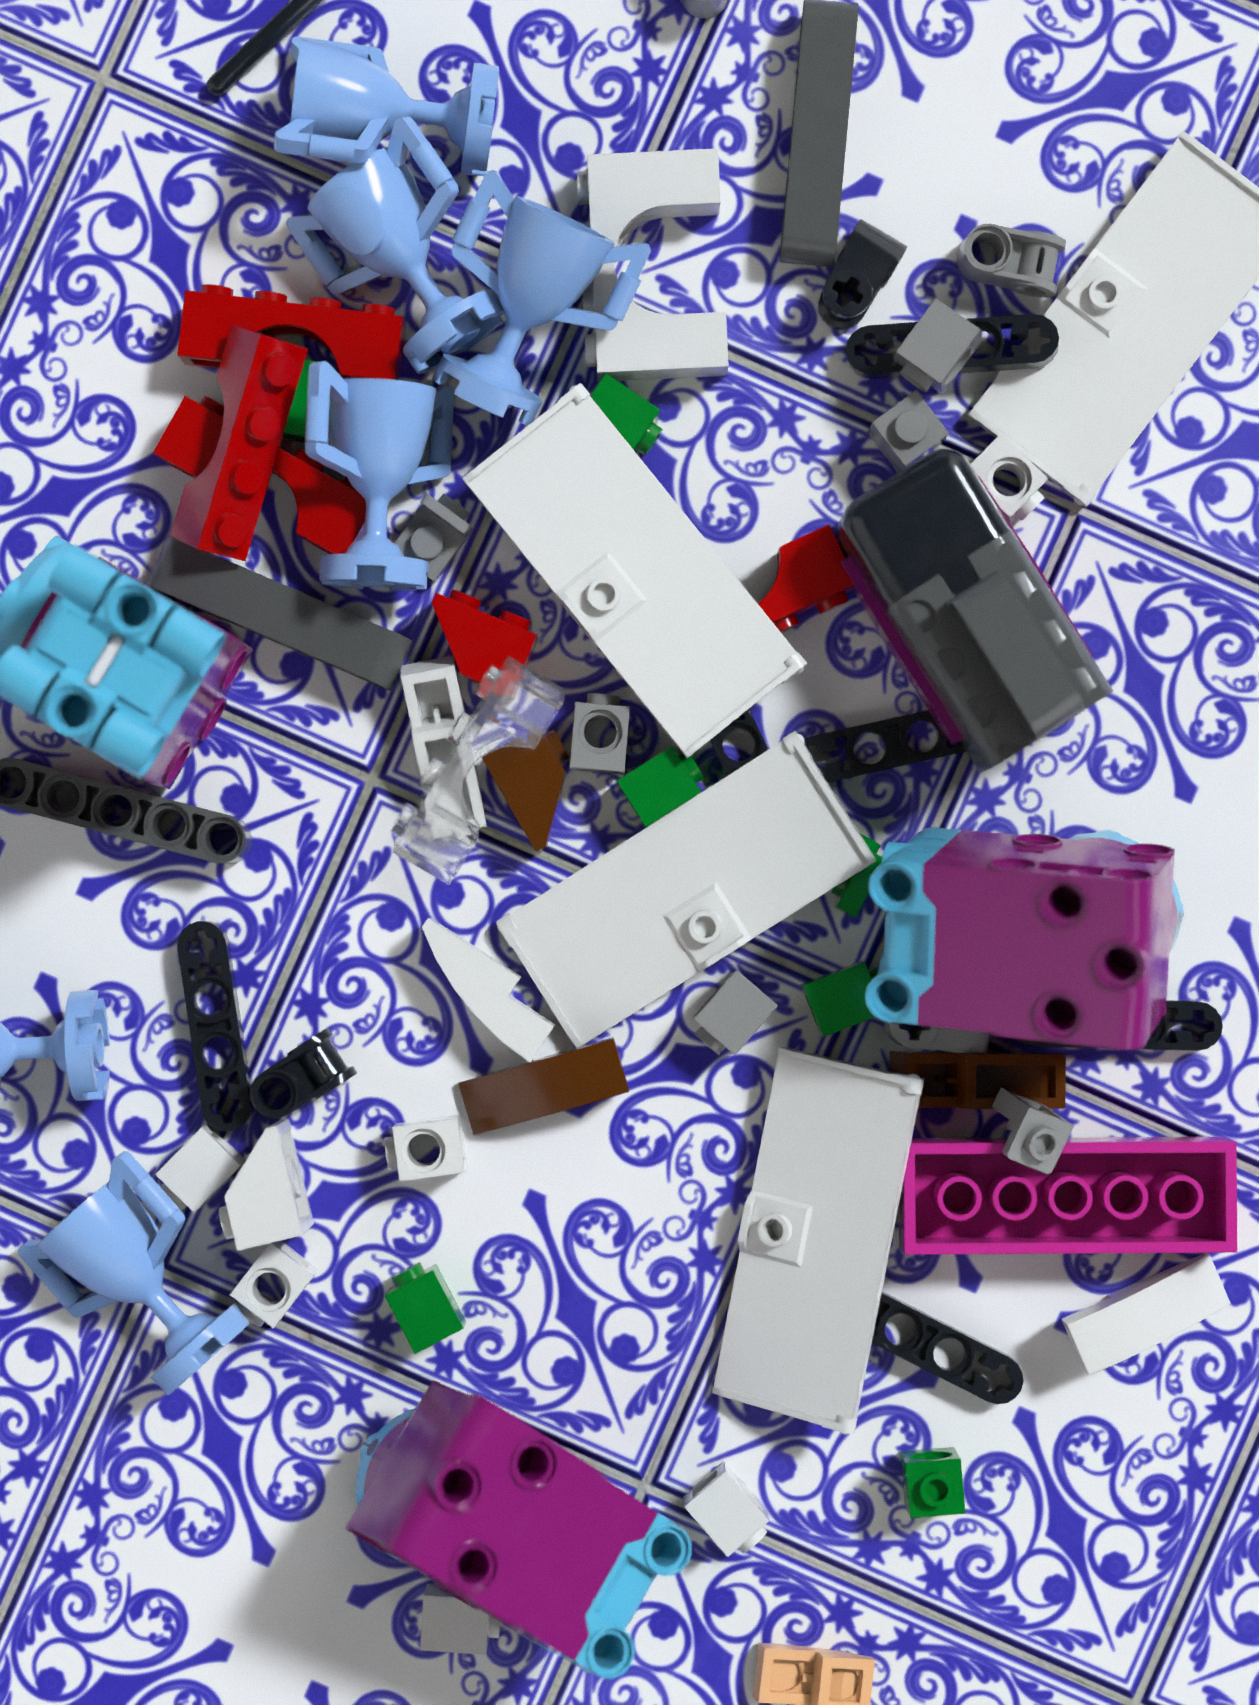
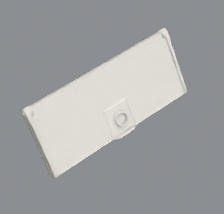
(1132, 320)
(633, 571)
(686, 890)
(817, 1238)

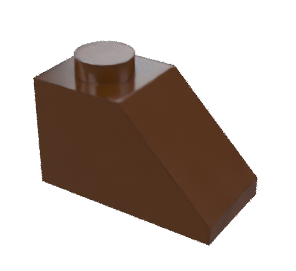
(531, 784)

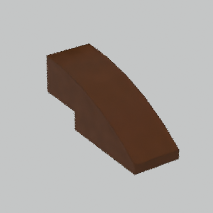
(976, 1078)
(544, 1086)

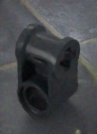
(860, 270)
(303, 1075)

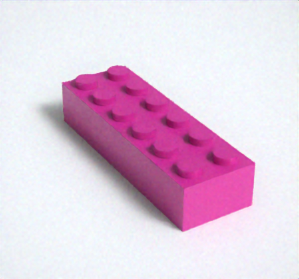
(1095, 1200)

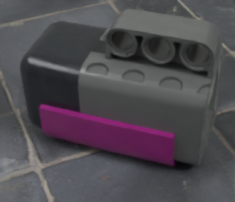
(966, 609)

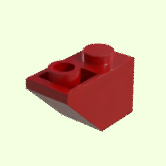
(481, 638)

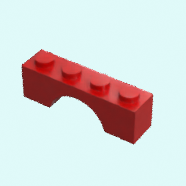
(362, 341)
(258, 390)
(328, 510)
(807, 577)

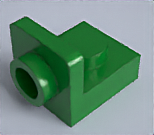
(856, 888)

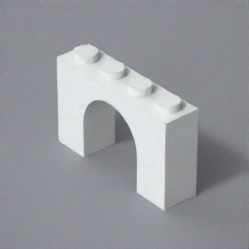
(621, 196)

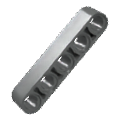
(819, 133)
(279, 613)
(145, 818)

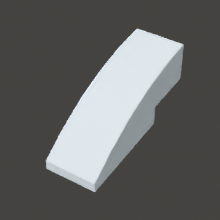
(433, 707)
(486, 990)
(1145, 1313)

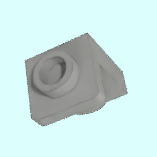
(435, 534)
(1035, 1130)

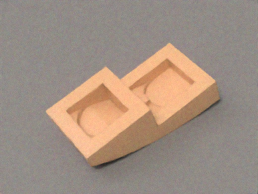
(811, 1676)

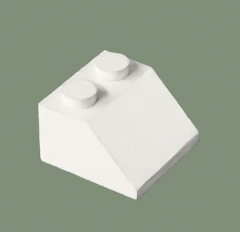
(268, 1193)

